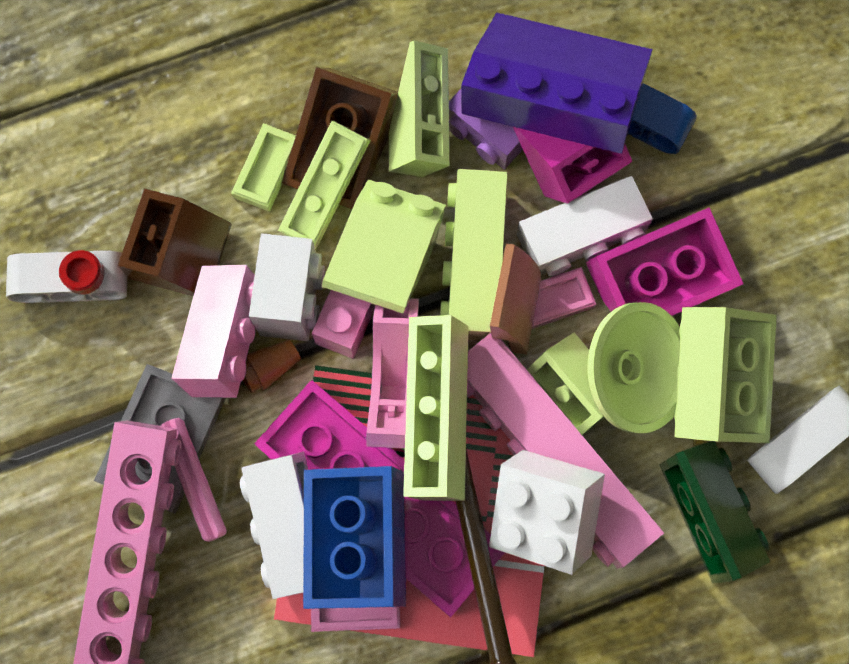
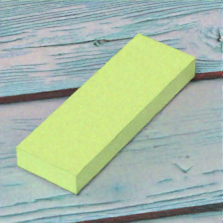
(324, 183)

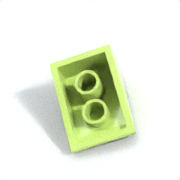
(385, 246)

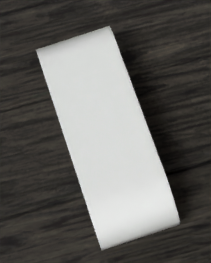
(37, 280)
(803, 441)

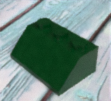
(715, 512)

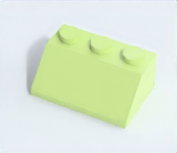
(725, 375)

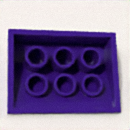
(555, 82)

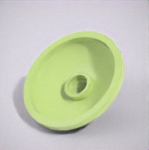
(635, 367)

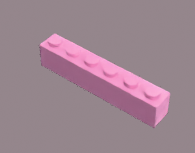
(537, 425)

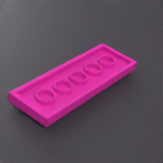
(336, 439)

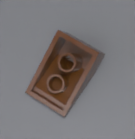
(352, 103)

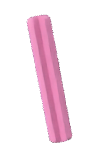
(196, 486)

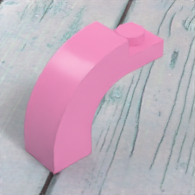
(389, 377)

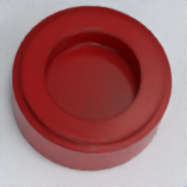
(81, 272)

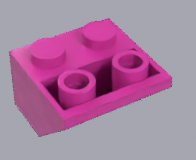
(567, 167)

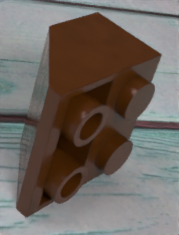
(172, 242)

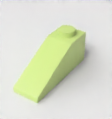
(421, 113)

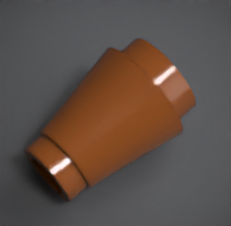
(269, 364)

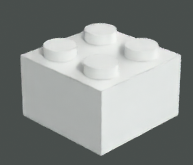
(285, 287)
(546, 511)

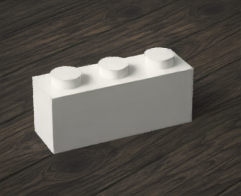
(585, 226)
(277, 524)

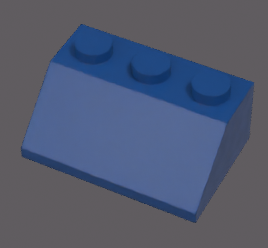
(354, 538)

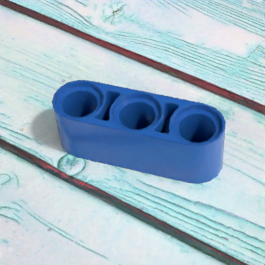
(661, 120)

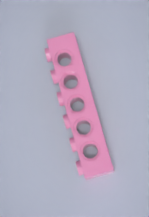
(116, 530)

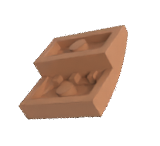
(516, 299)

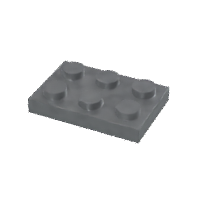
(158, 401)

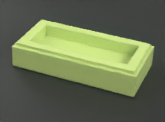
(264, 168)

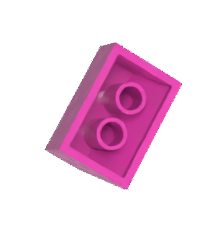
(668, 266)

